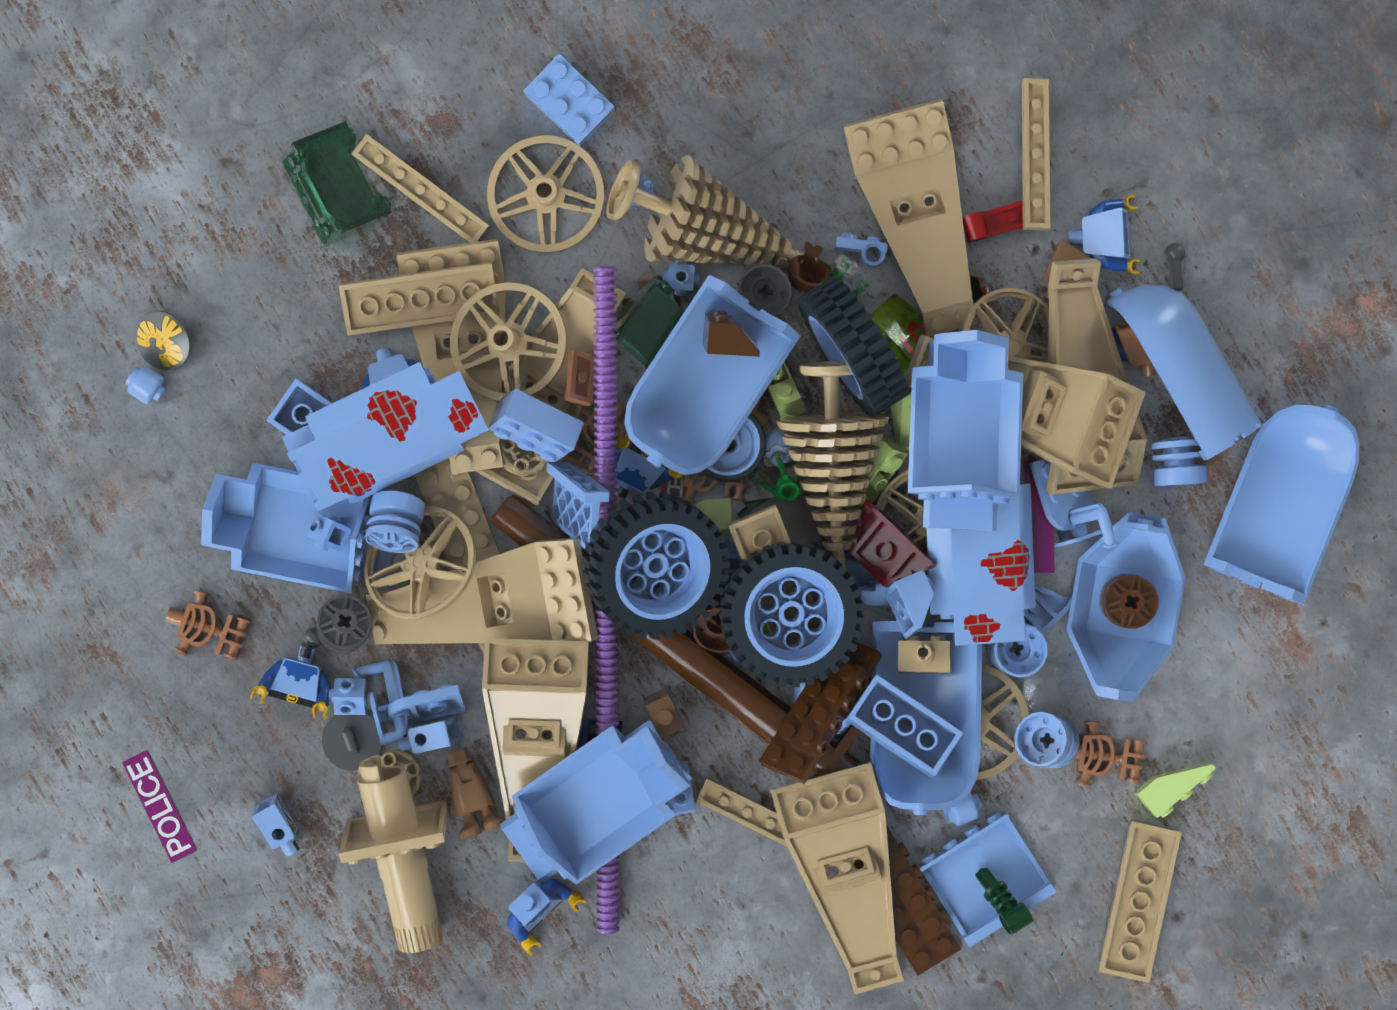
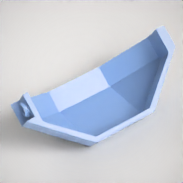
(1116, 657)

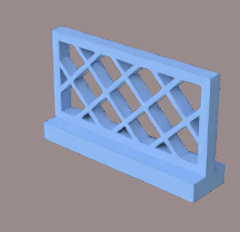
(575, 500)

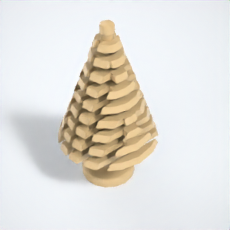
(698, 219)
(835, 455)

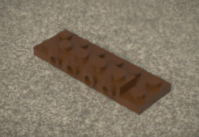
(819, 716)
(917, 922)

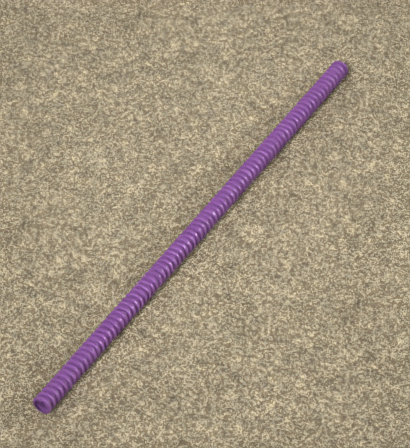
(607, 635)

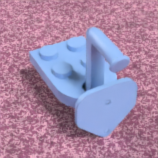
(1071, 511)
(409, 710)

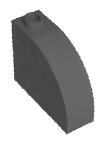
(797, 519)

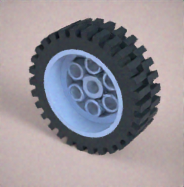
(848, 334)
(682, 593)
(817, 649)

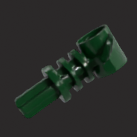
(1011, 915)

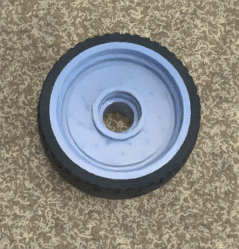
(745, 456)

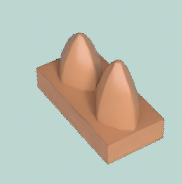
(580, 378)

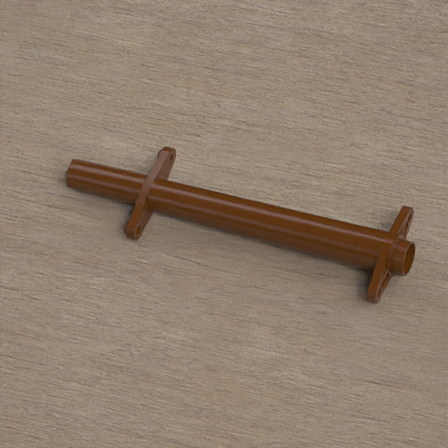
(705, 670)

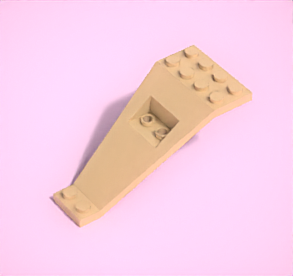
(578, 315)

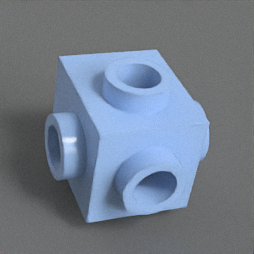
(684, 287)
(328, 532)
(349, 696)

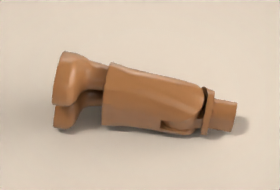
(470, 794)

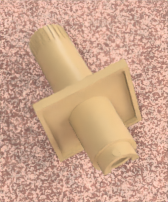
(396, 837)

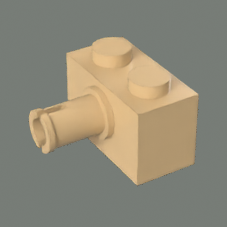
(924, 656)

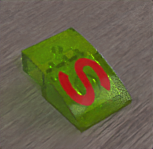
(900, 327)

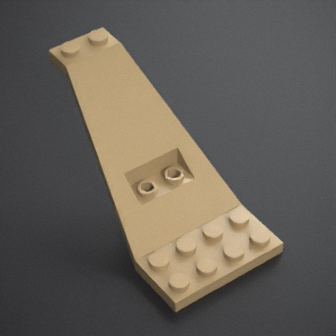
(905, 161)
(1085, 341)
(1081, 420)
(483, 450)
(513, 595)
(536, 691)
(833, 825)

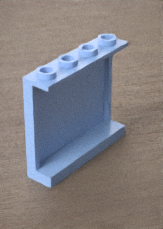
(1007, 857)

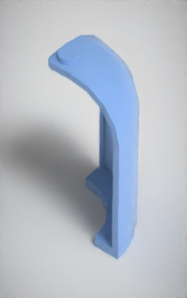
(1188, 365)
(698, 401)
(1287, 501)
(948, 695)

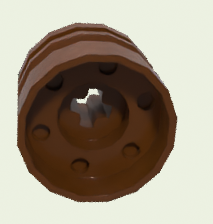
(1114, 598)
(709, 631)

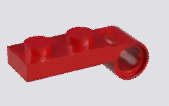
(993, 222)

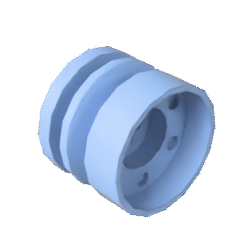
(1178, 462)
(394, 521)
(1028, 657)
(1034, 733)

